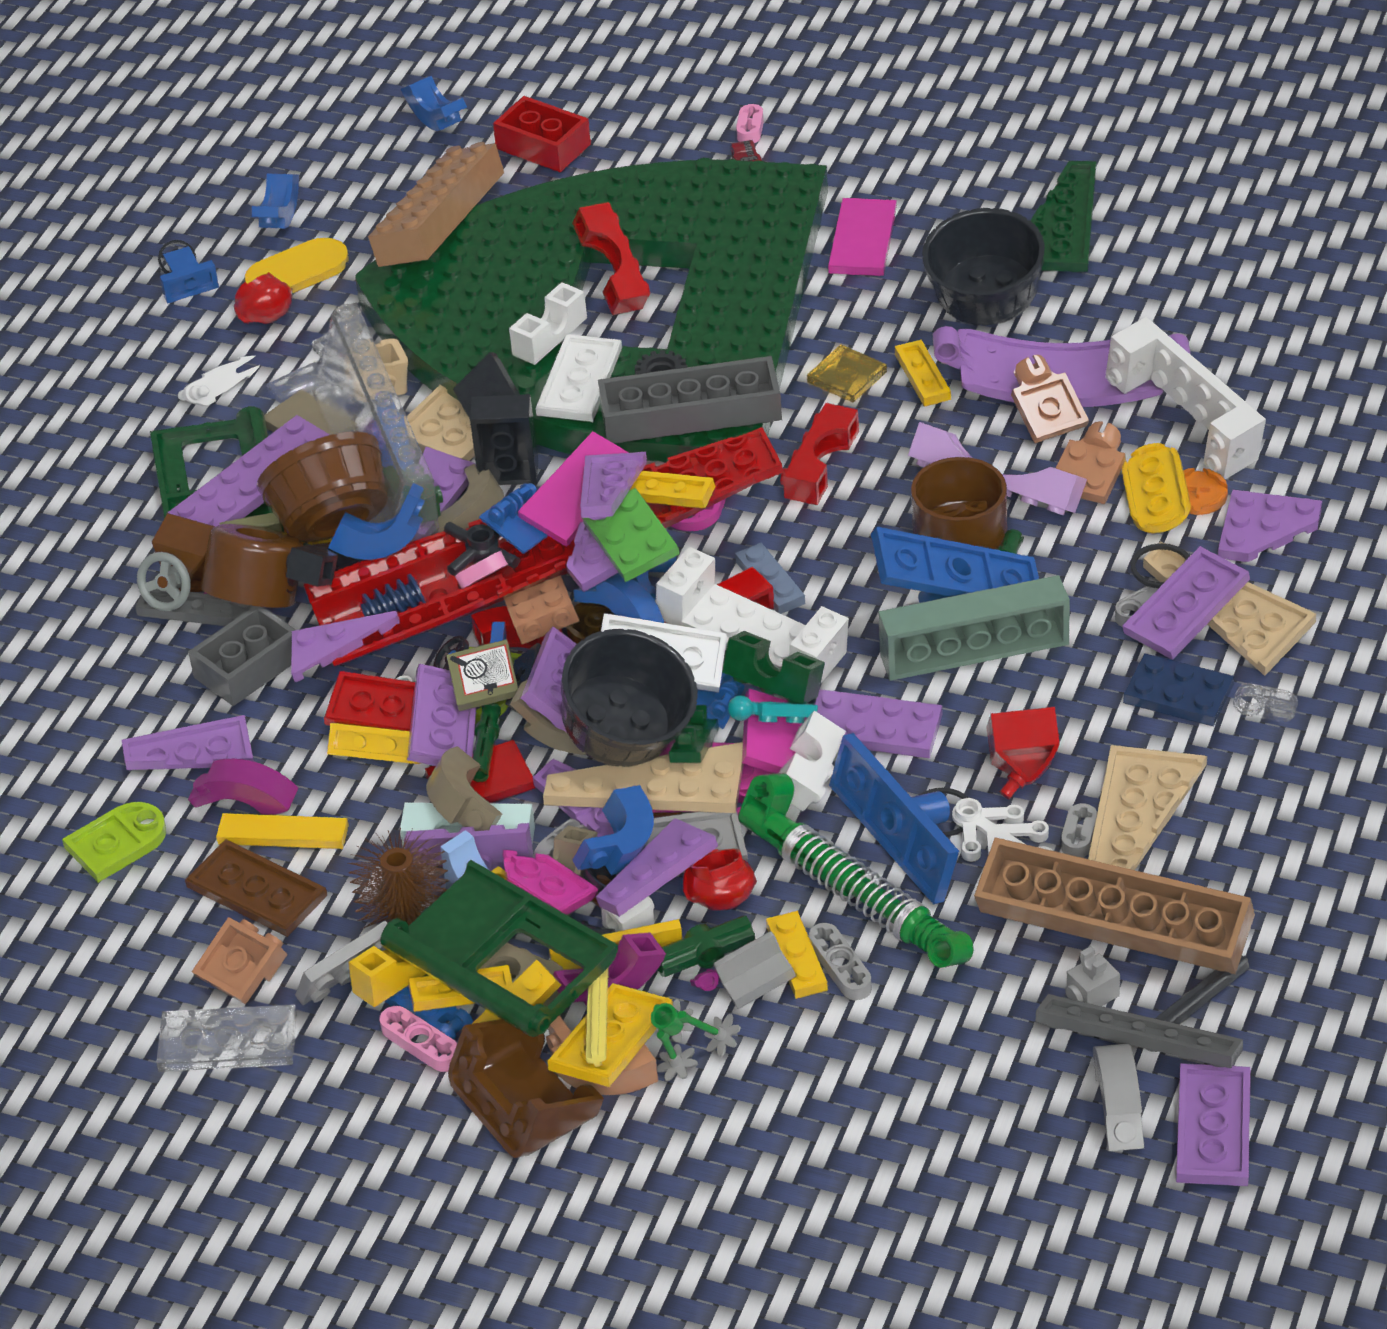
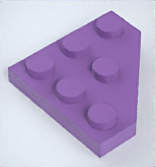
(1264, 522)
(588, 561)

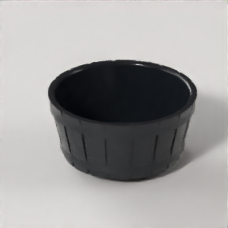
(984, 264)
(626, 696)

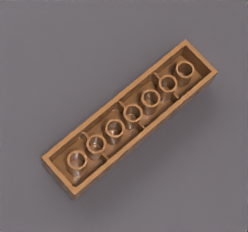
(436, 204)
(1115, 905)

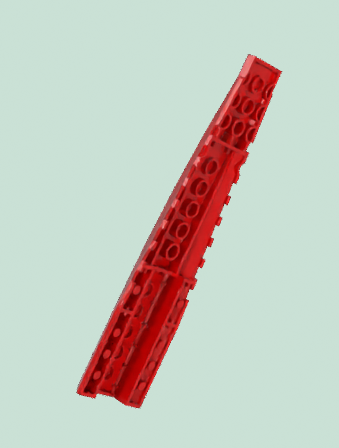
(730, 462)

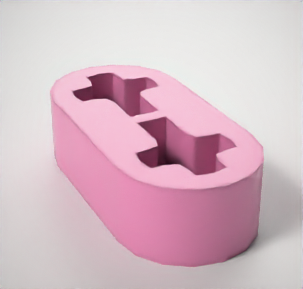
(753, 124)
(481, 569)

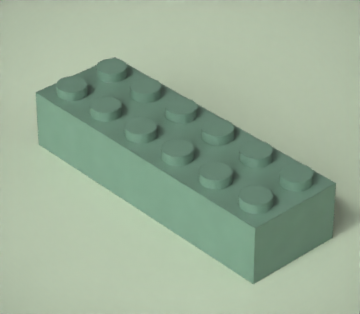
(974, 627)

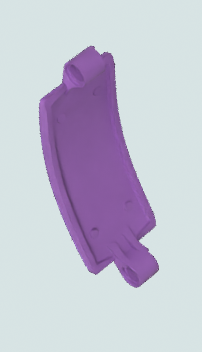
(990, 361)

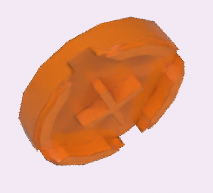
(1206, 490)

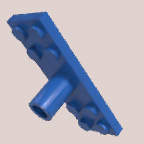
(945, 567)
(897, 821)

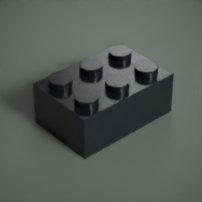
(505, 438)

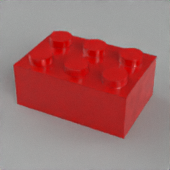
(542, 133)

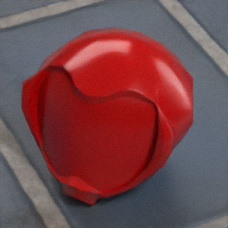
(263, 300)
(719, 880)

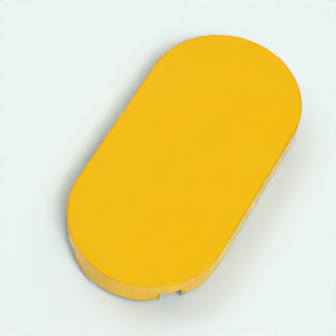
(304, 263)
(1156, 488)

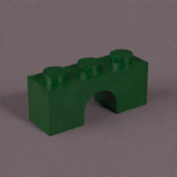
(750, 663)

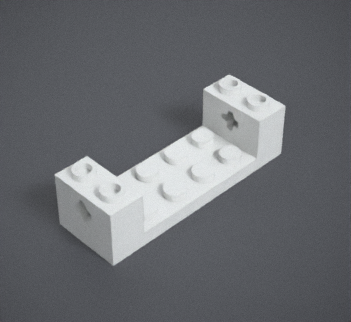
(1233, 425)
(693, 600)

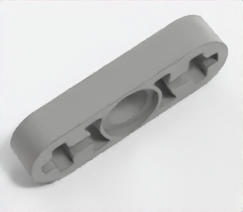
(840, 974)

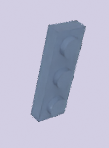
(786, 592)

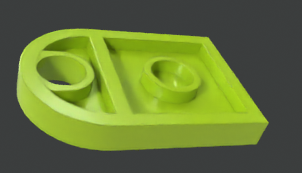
(116, 839)

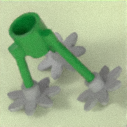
(672, 1021)

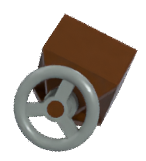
(181, 552)

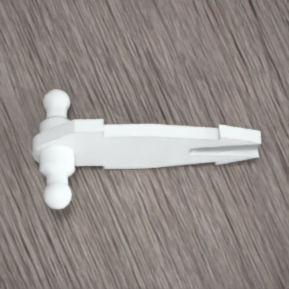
(215, 382)

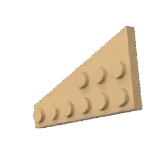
(1252, 622)
(668, 786)
(1138, 801)

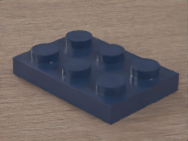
(1178, 689)

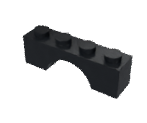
(316, 564)

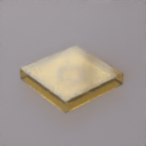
(847, 373)

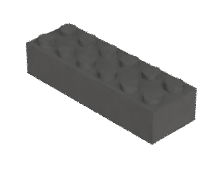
(690, 399)

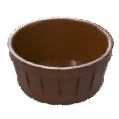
(322, 481)

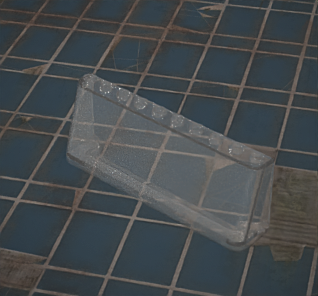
(359, 397)

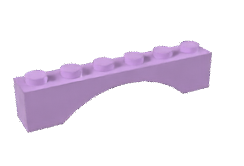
(1051, 485)

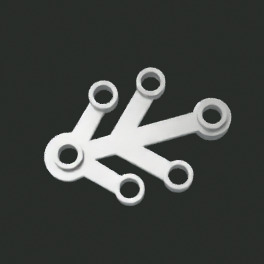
(971, 815)

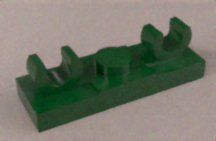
(695, 738)

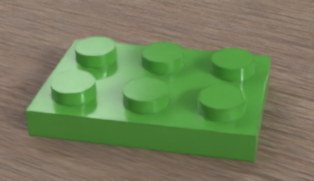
(633, 537)

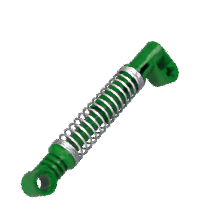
(800, 845)

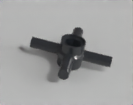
(480, 543)

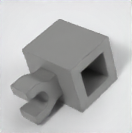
(1093, 980)

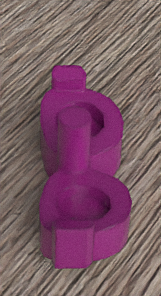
(706, 980)

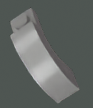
(1120, 1096)

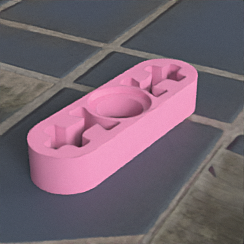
(414, 1026)

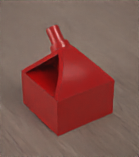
(1022, 745)

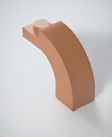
(636, 1075)

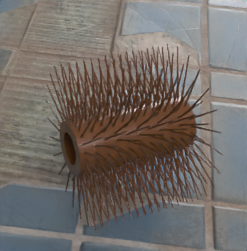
(398, 882)

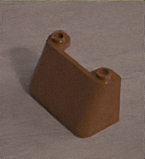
(513, 1091)

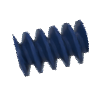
(393, 600)

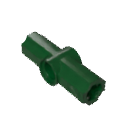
(706, 945)

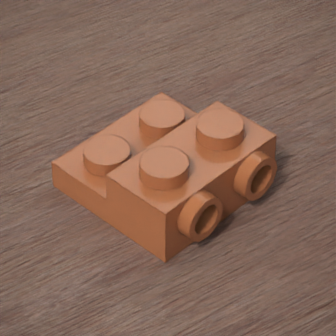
(540, 609)
(240, 959)

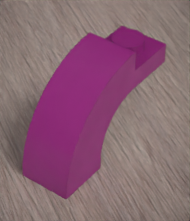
(246, 782)
(634, 965)

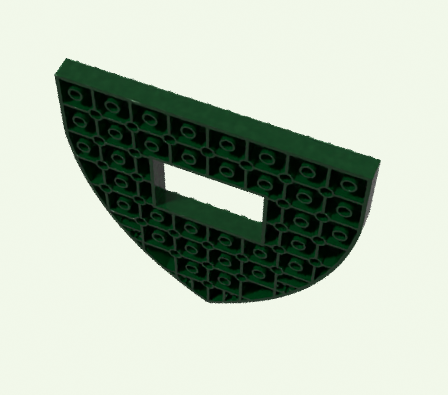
(730, 222)

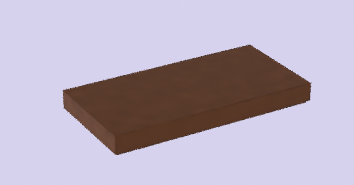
(256, 887)

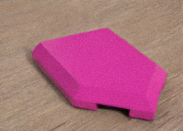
(548, 881)

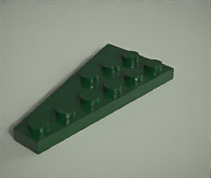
(1067, 218)

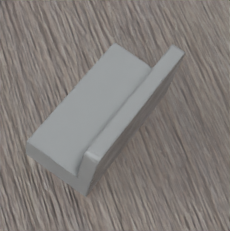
(754, 970)

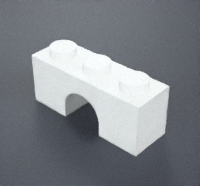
(536, 337)
(817, 748)

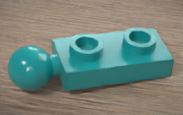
(742, 708)

